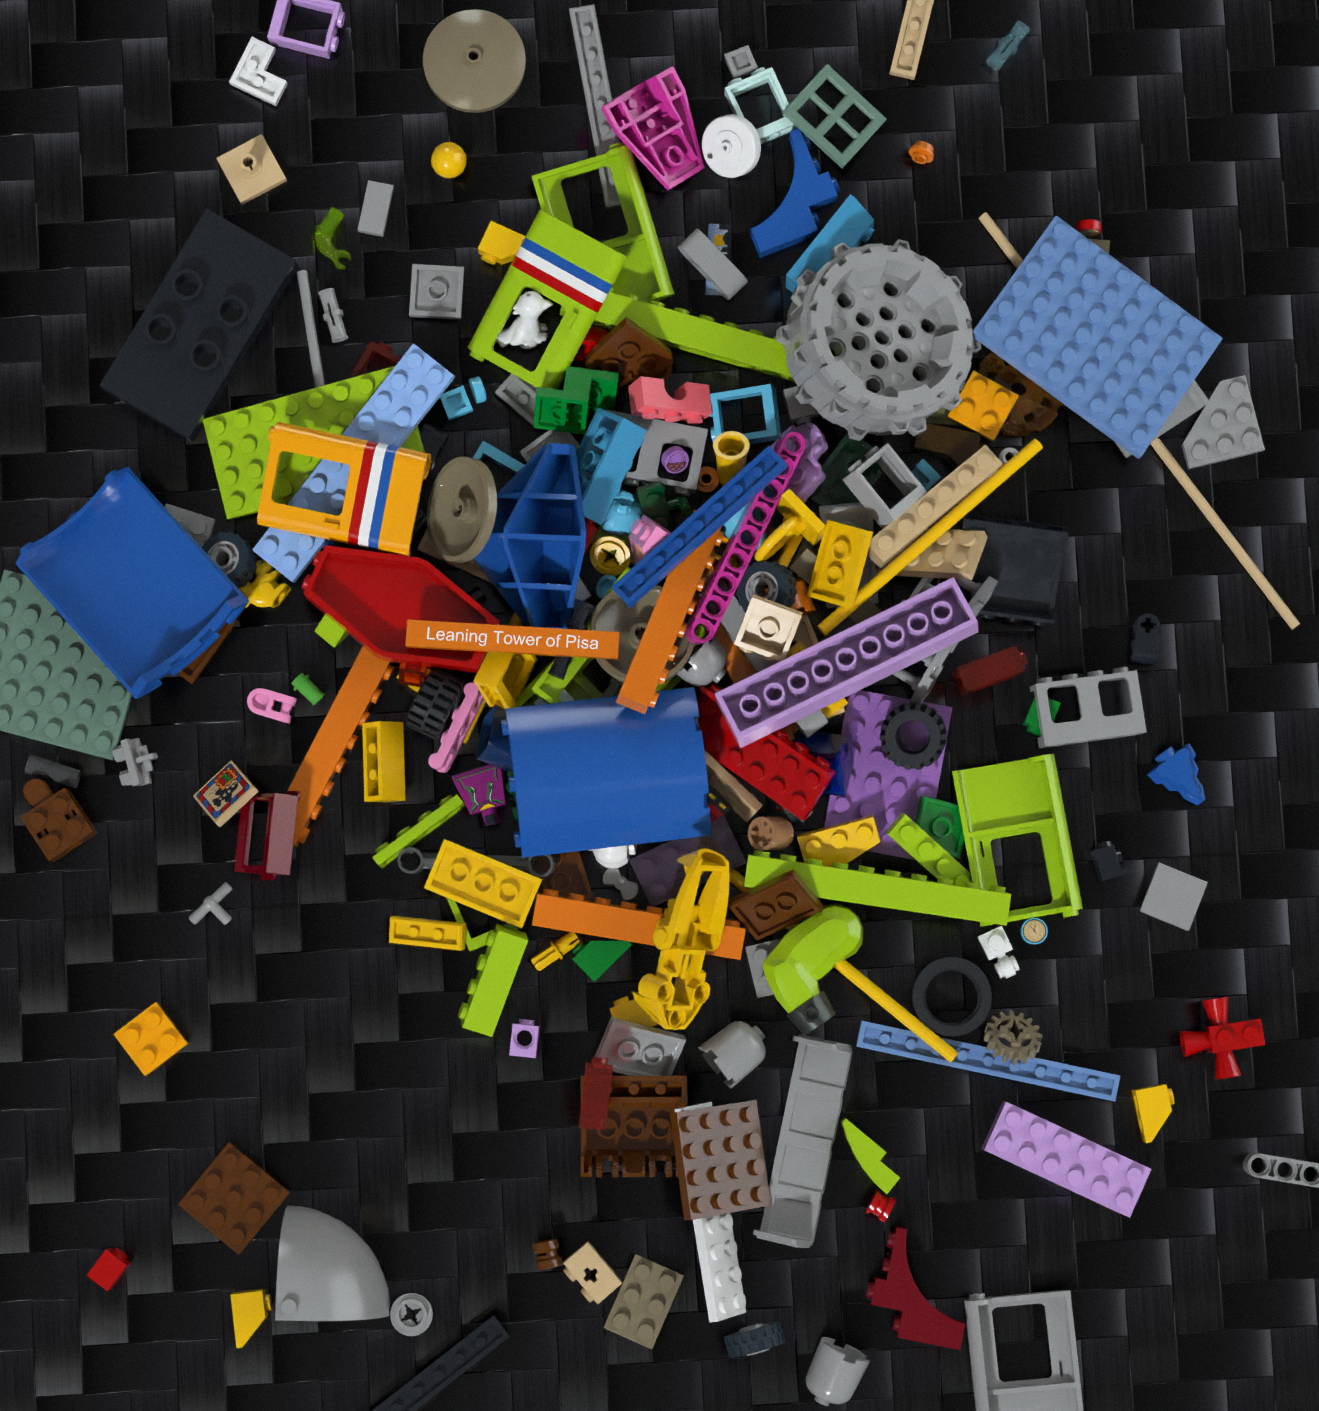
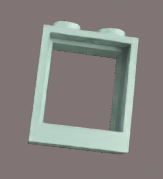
(757, 79)

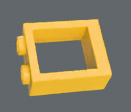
(504, 677)

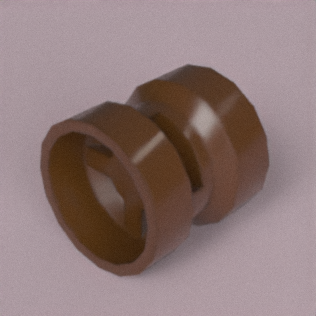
(547, 1254)

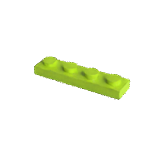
(427, 823)
(926, 851)

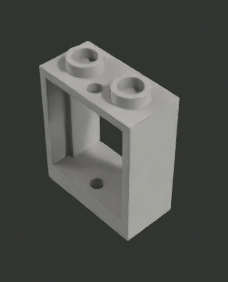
(897, 472)

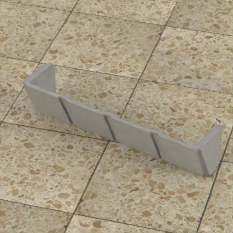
(805, 1141)

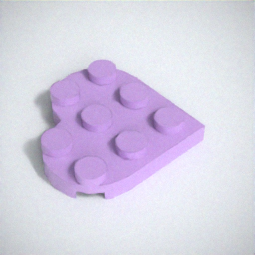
(808, 472)

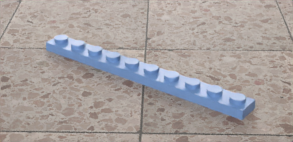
(981, 1060)

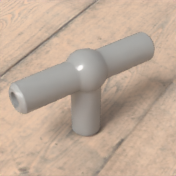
(211, 904)

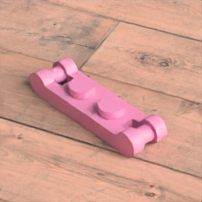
(454, 736)

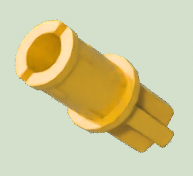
(555, 950)

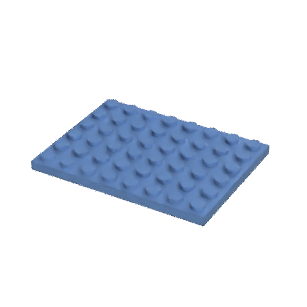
(1096, 337)

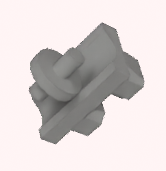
(137, 761)

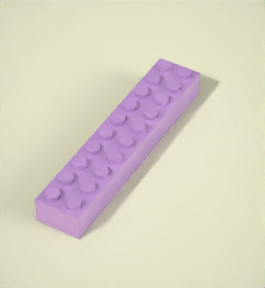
(847, 662)

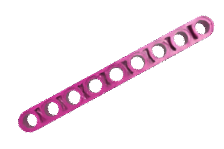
(739, 549)

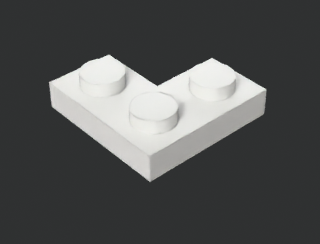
(252, 74)

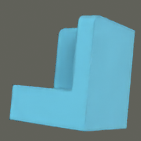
(926, 475)

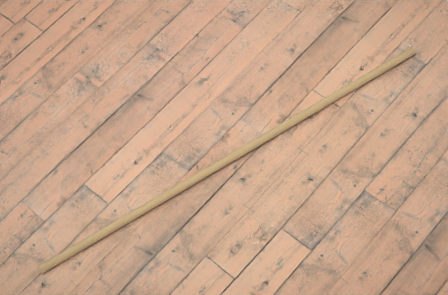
(1177, 471)

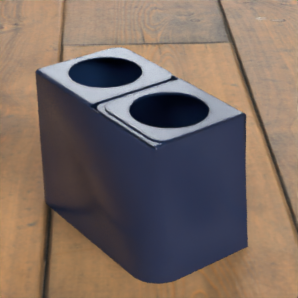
(492, 745)

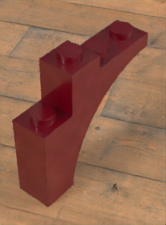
(898, 1291)

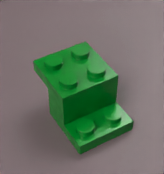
(582, 392)

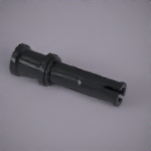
(578, 621)

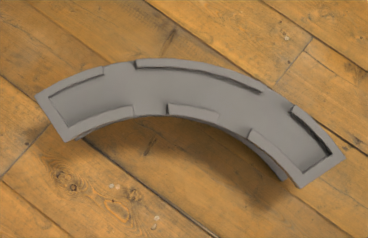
(923, 685)

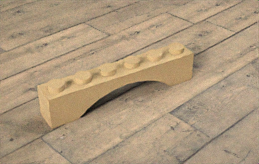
(930, 507)

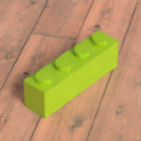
(493, 979)

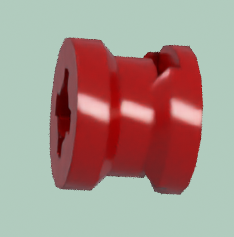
(880, 1205)

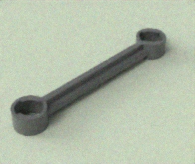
(522, 864)

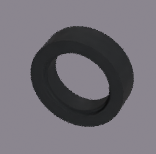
(983, 992)

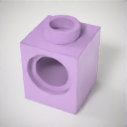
(516, 1048)

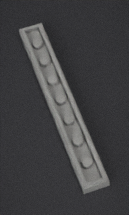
(596, 90)

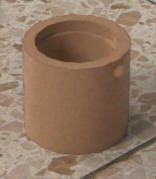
(770, 833)

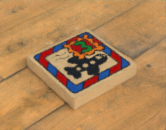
(225, 793)

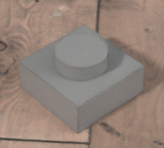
(740, 62)

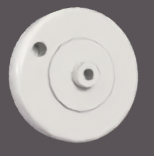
(731, 146)

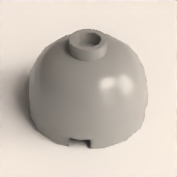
(705, 664)

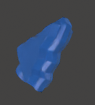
(1179, 773)

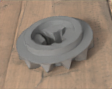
(398, 1311)

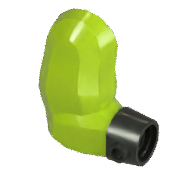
(806, 957)

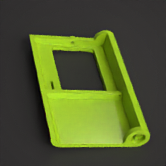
(645, 267)

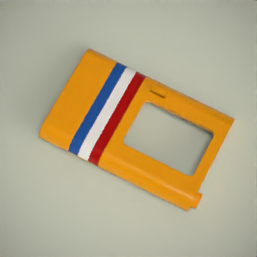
(378, 497)

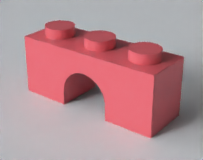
(651, 401)

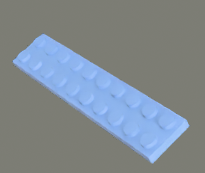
(385, 419)

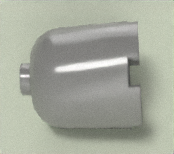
(735, 1051)
(835, 1372)

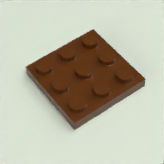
(234, 1198)

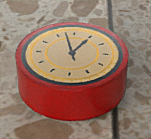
(1089, 227)

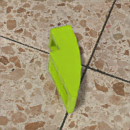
(869, 1156)

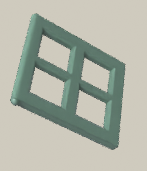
(834, 115)

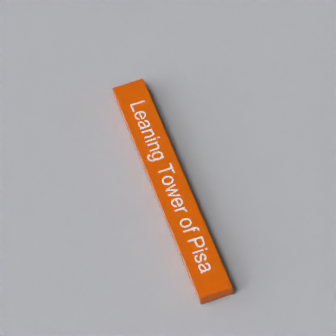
(512, 639)

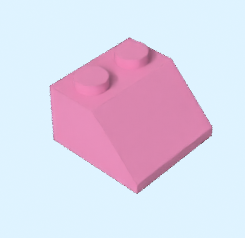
(645, 537)

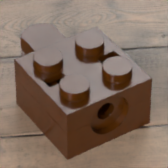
(53, 821)

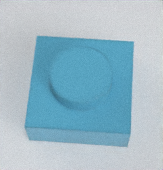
(456, 403)

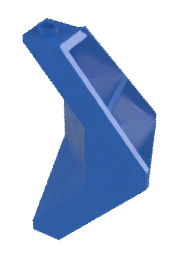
(539, 538)

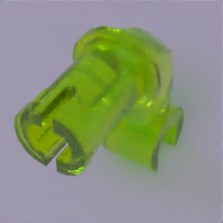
(324, 235)

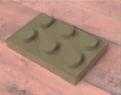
(643, 1301)

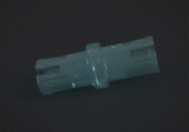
(998, 58)

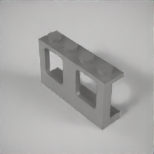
(658, 434)
(1092, 723)

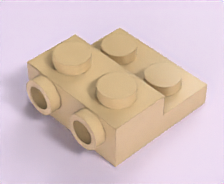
(768, 629)

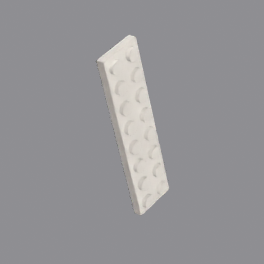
(718, 1261)

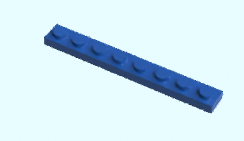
(699, 526)

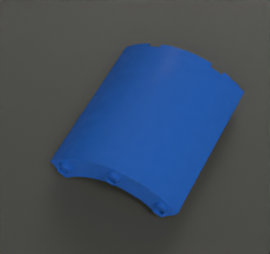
(133, 584)
(607, 774)

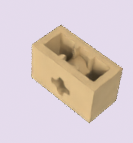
(606, 1279)

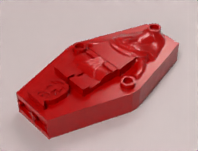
(378, 593)

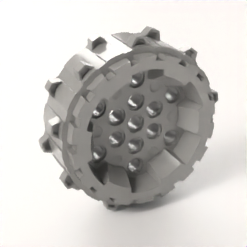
(918, 297)

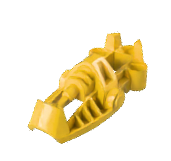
(683, 940)

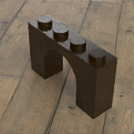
(949, 444)

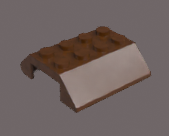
(636, 1126)

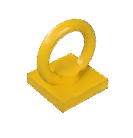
(797, 520)

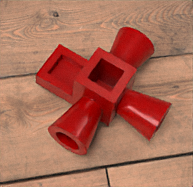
(1222, 1037)

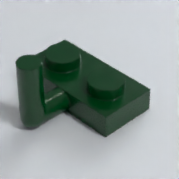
(657, 508)

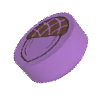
(675, 459)

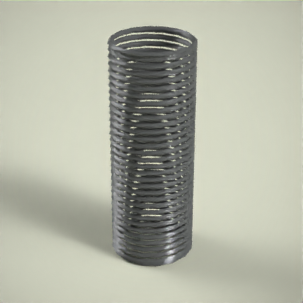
(54, 771)

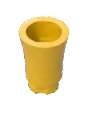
(731, 454)

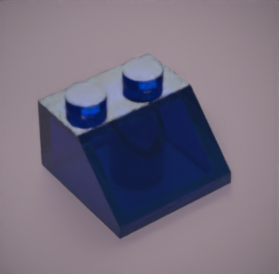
(838, 752)

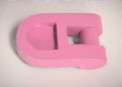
(262, 702)

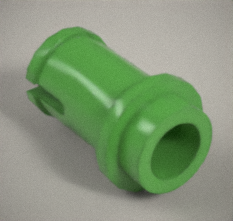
(307, 688)

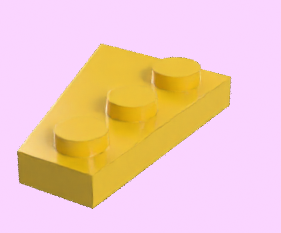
(840, 841)

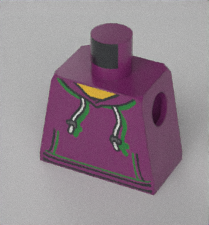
(482, 792)

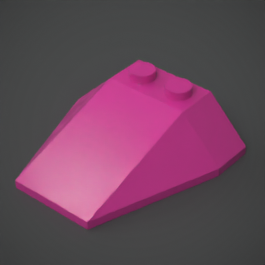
(658, 127)

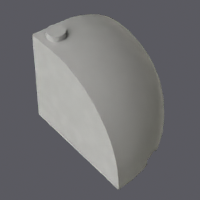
(326, 1271)

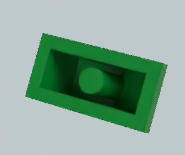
(598, 956)

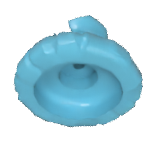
(622, 514)

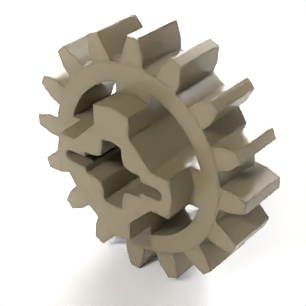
(1012, 1037)

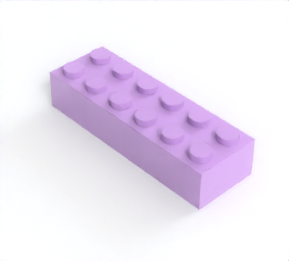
(1066, 1158)

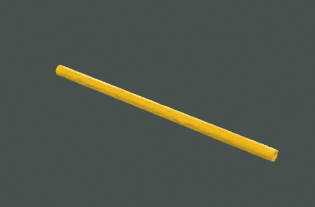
(932, 534)
(877, 994)

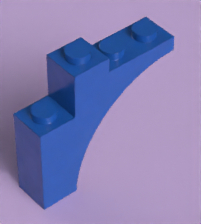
(793, 218)

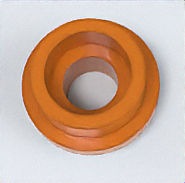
(922, 152)
(708, 487)

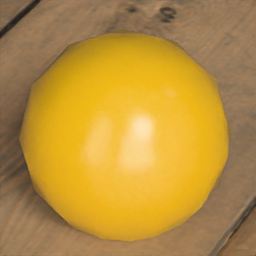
(448, 160)

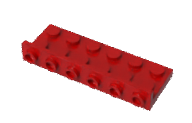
(770, 764)

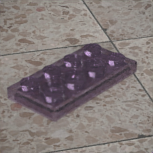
(663, 875)

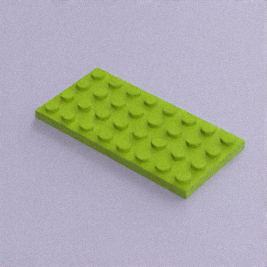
(242, 446)

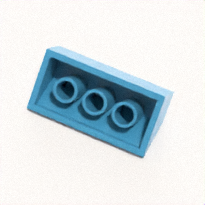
(848, 225)
(604, 460)

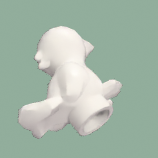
(526, 328)

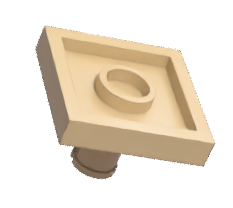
(251, 169)

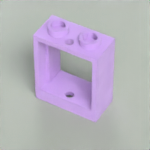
(280, 18)

